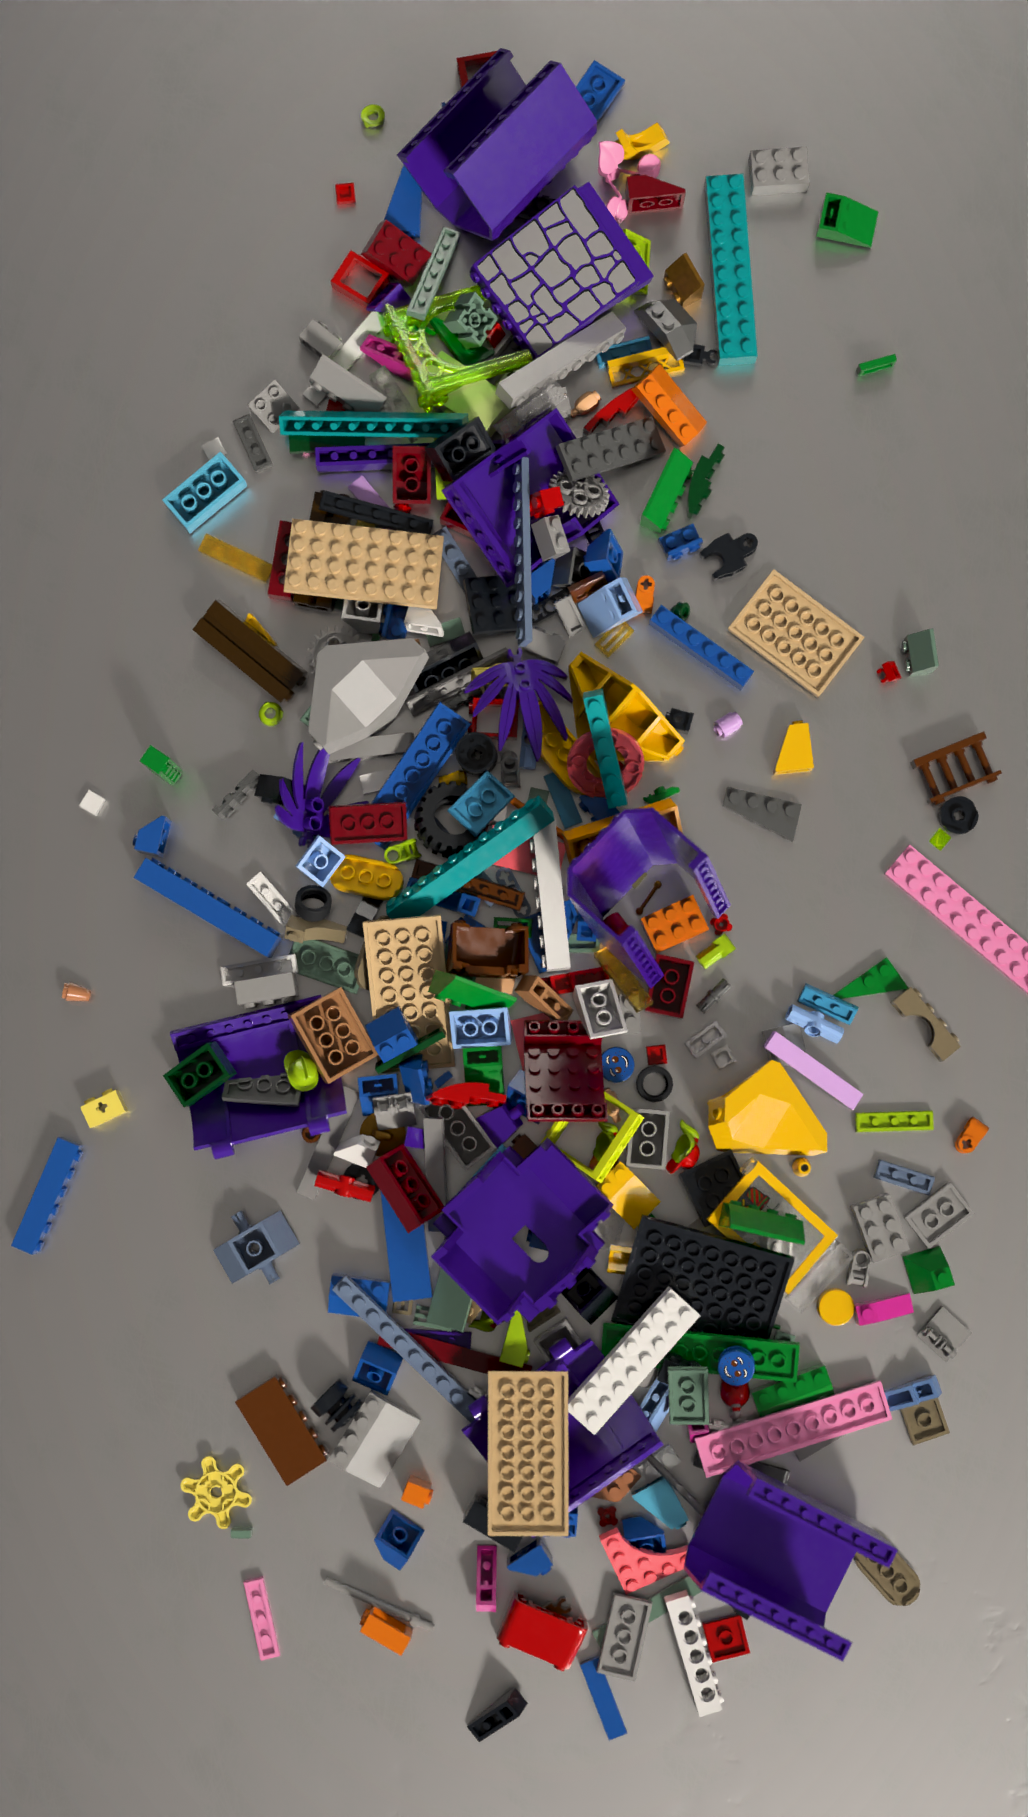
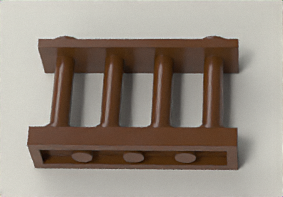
(958, 749)

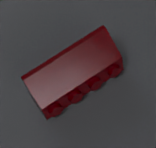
(405, 1188)

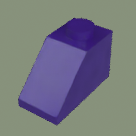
(393, 295)
(415, 1137)

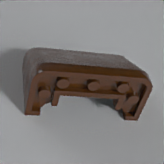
(488, 951)

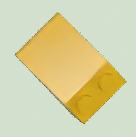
(627, 1194)

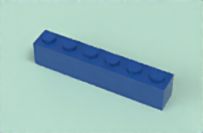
(701, 647)
(47, 1196)

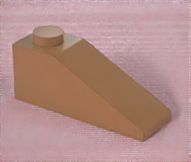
(543, 998)

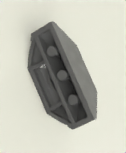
(669, 325)

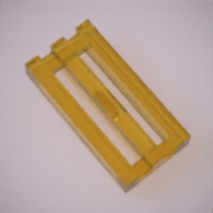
(603, 649)

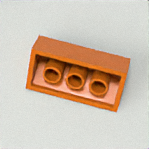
(669, 406)

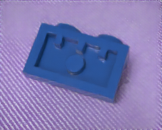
(680, 542)
(393, 625)

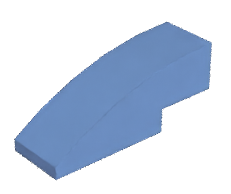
(913, 1393)

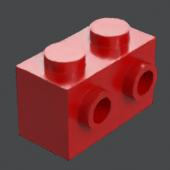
(545, 502)

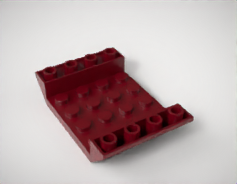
(563, 1073)

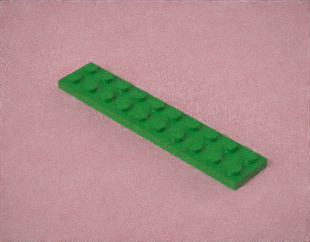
(772, 1358)

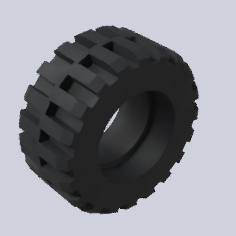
(428, 829)

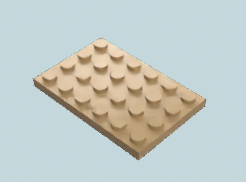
(795, 633)

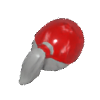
(734, 1397)

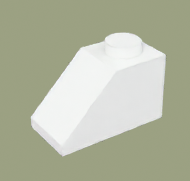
(423, 621)
(358, 1150)

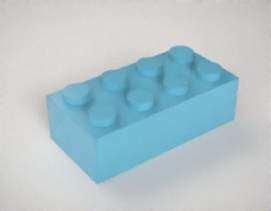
(205, 492)

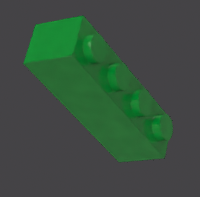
(161, 765)

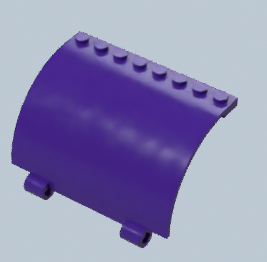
(255, 1047)
(592, 1458)

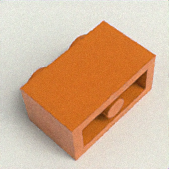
(417, 1492)

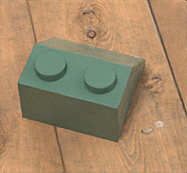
(920, 652)

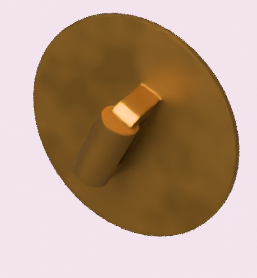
(389, 1138)

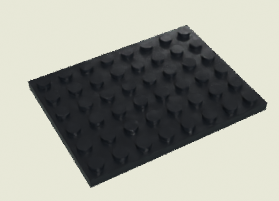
(723, 1279)

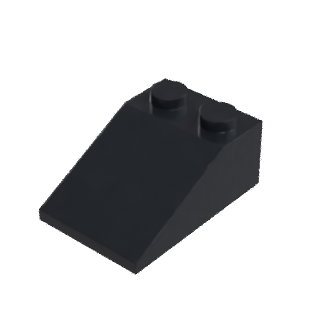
(460, 449)

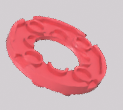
(592, 785)

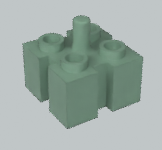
(470, 320)

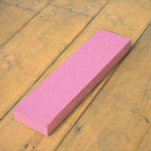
(261, 1618)

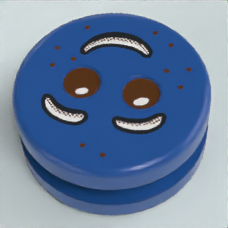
(617, 1064)
(736, 1365)

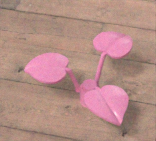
(609, 157)

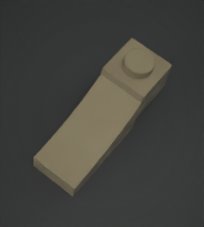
(303, 930)

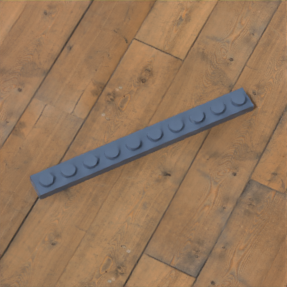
(523, 552)
(405, 1345)

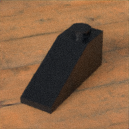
(366, 911)
(498, 1715)

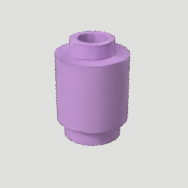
(727, 724)

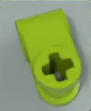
(403, 852)

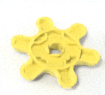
(209, 1504)

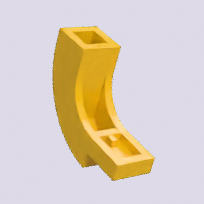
(642, 143)

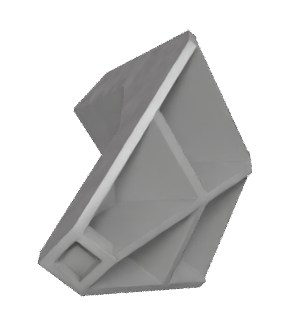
(361, 689)

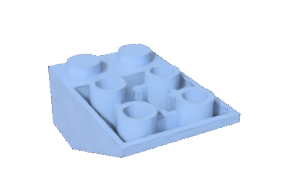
(609, 606)

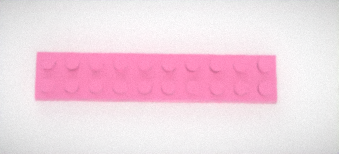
(962, 914)
(793, 1428)

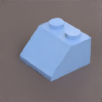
(320, 861)

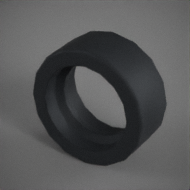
(316, 892)
(654, 1098)

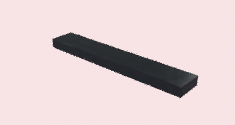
(374, 513)

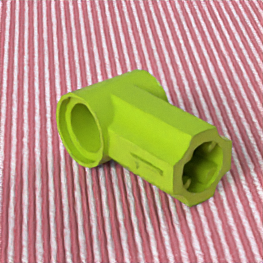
(719, 949)

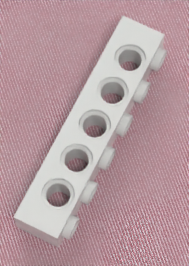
(705, 1703)

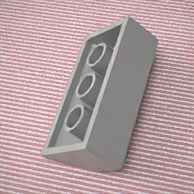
(345, 387)

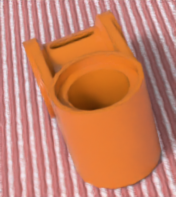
(645, 597)
(973, 1133)

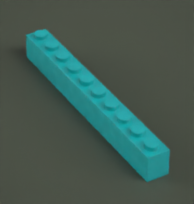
(369, 423)
(471, 860)

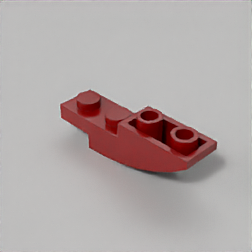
(465, 1093)

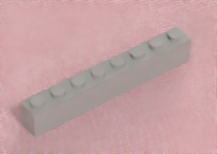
(561, 360)

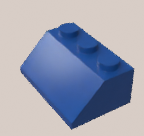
(375, 1288)

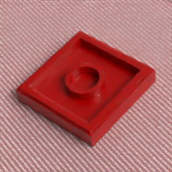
(726, 1637)

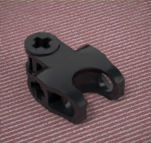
(731, 552)

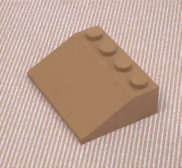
(333, 1035)

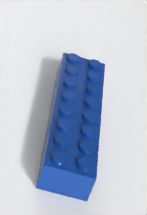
(205, 906)

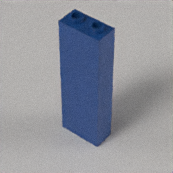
(406, 1258)

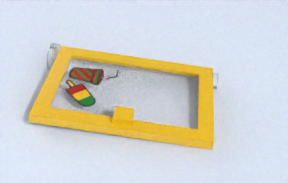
(764, 1190)

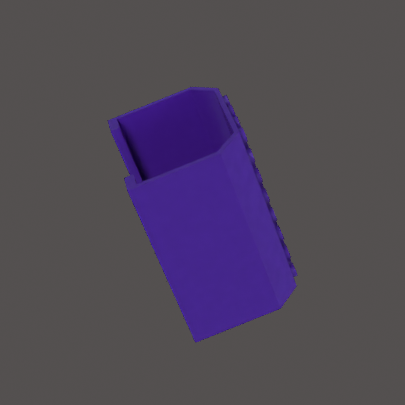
(498, 144)
(615, 863)
(778, 1554)

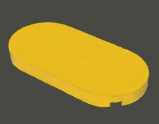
(368, 878)

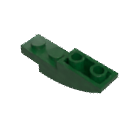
(699, 485)

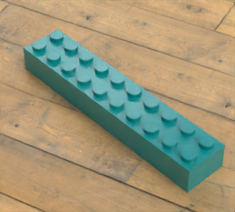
(730, 269)

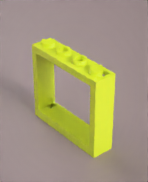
(615, 1148)

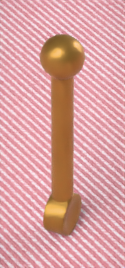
(657, 885)

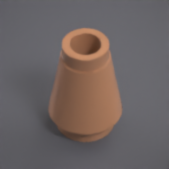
(74, 992)

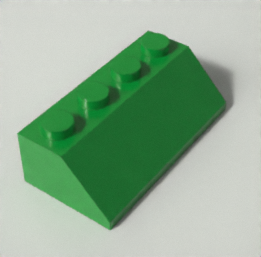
(667, 491)
(467, 992)
(762, 1223)
(776, 1396)

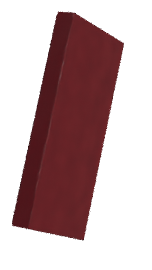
(367, 823)

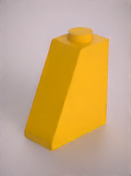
(795, 750)

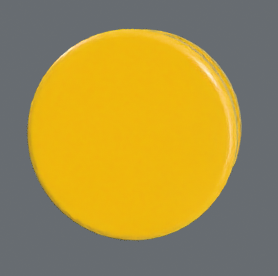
(835, 1306)

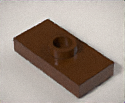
(587, 586)

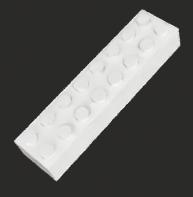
(550, 899)
(631, 1360)

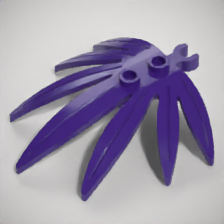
(522, 681)
(310, 808)

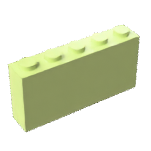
(475, 399)

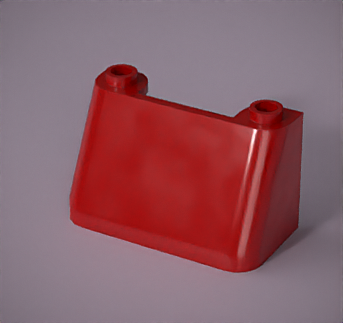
(541, 1632)

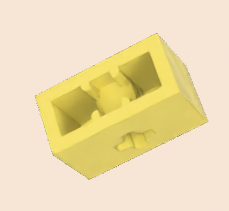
(92, 1106)

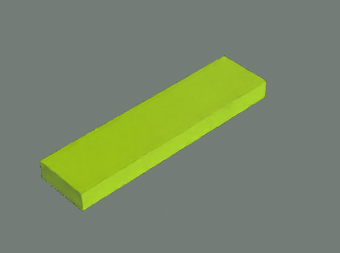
(894, 1121)

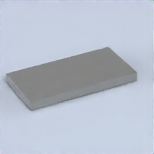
(624, 1636)

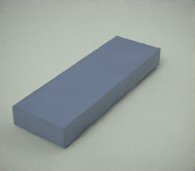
(904, 1177)

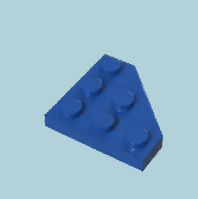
(534, 942)

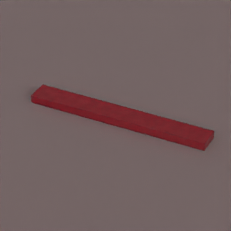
(461, 1355)

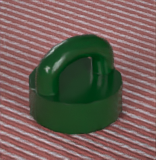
(681, 610)

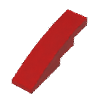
(620, 405)
(566, 982)

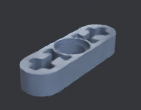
(511, 877)

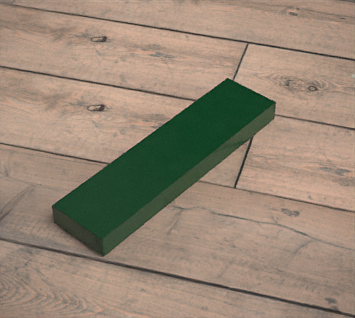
(308, 443)
(423, 1043)

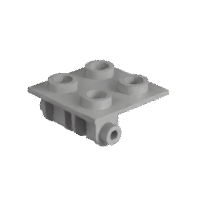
(270, 404)
(394, 1111)
(944, 1334)

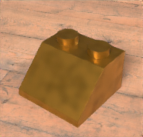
(684, 281)

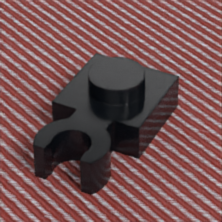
(700, 355)

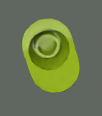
(301, 1070)

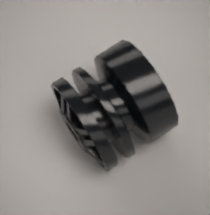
(466, 750)
(336, 1405)

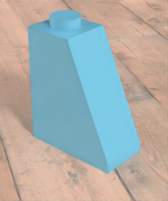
(662, 1502)

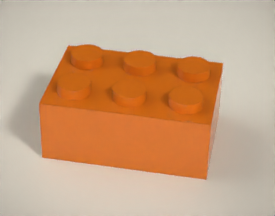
(674, 924)

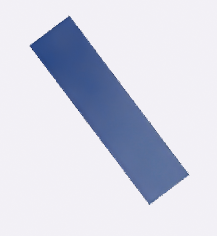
(603, 1699)

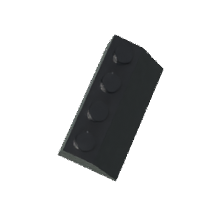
(448, 660)

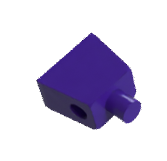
(501, 1122)

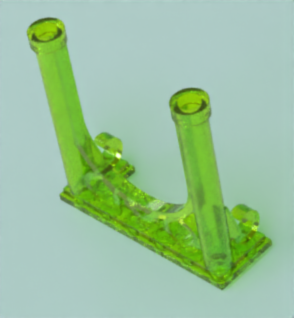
(435, 387)

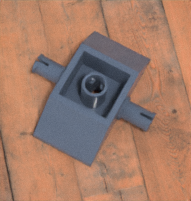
(271, 1235)

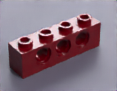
(276, 589)

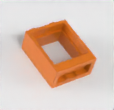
(385, 1629)

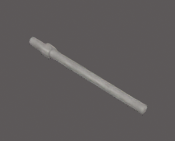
(414, 1619)

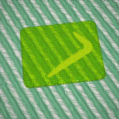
(940, 839)

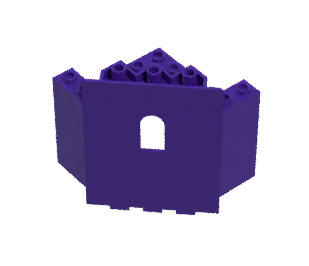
(502, 1198)

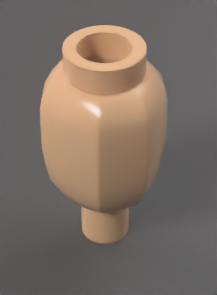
(586, 403)
(612, 1110)

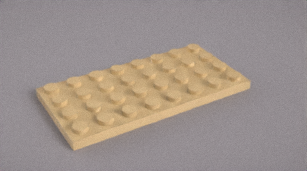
(364, 564)
(400, 971)
(528, 1453)

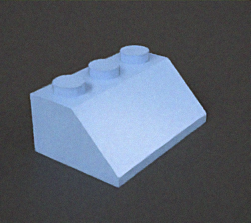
(480, 1027)

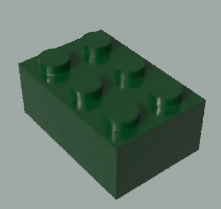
(199, 1074)

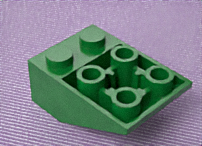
(846, 221)
(484, 1066)

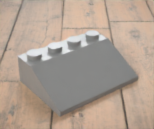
(374, 1439)

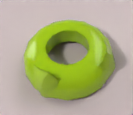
(372, 109)
(278, 716)

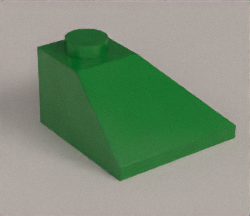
(928, 1270)

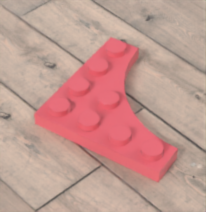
(640, 1566)

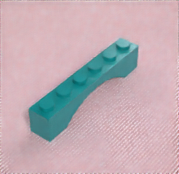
(605, 748)

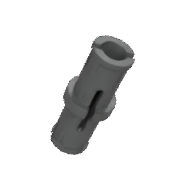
(463, 699)
(713, 995)

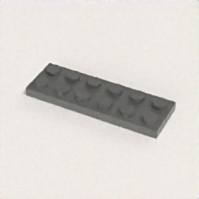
(610, 449)

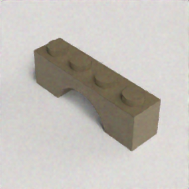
(942, 1042)

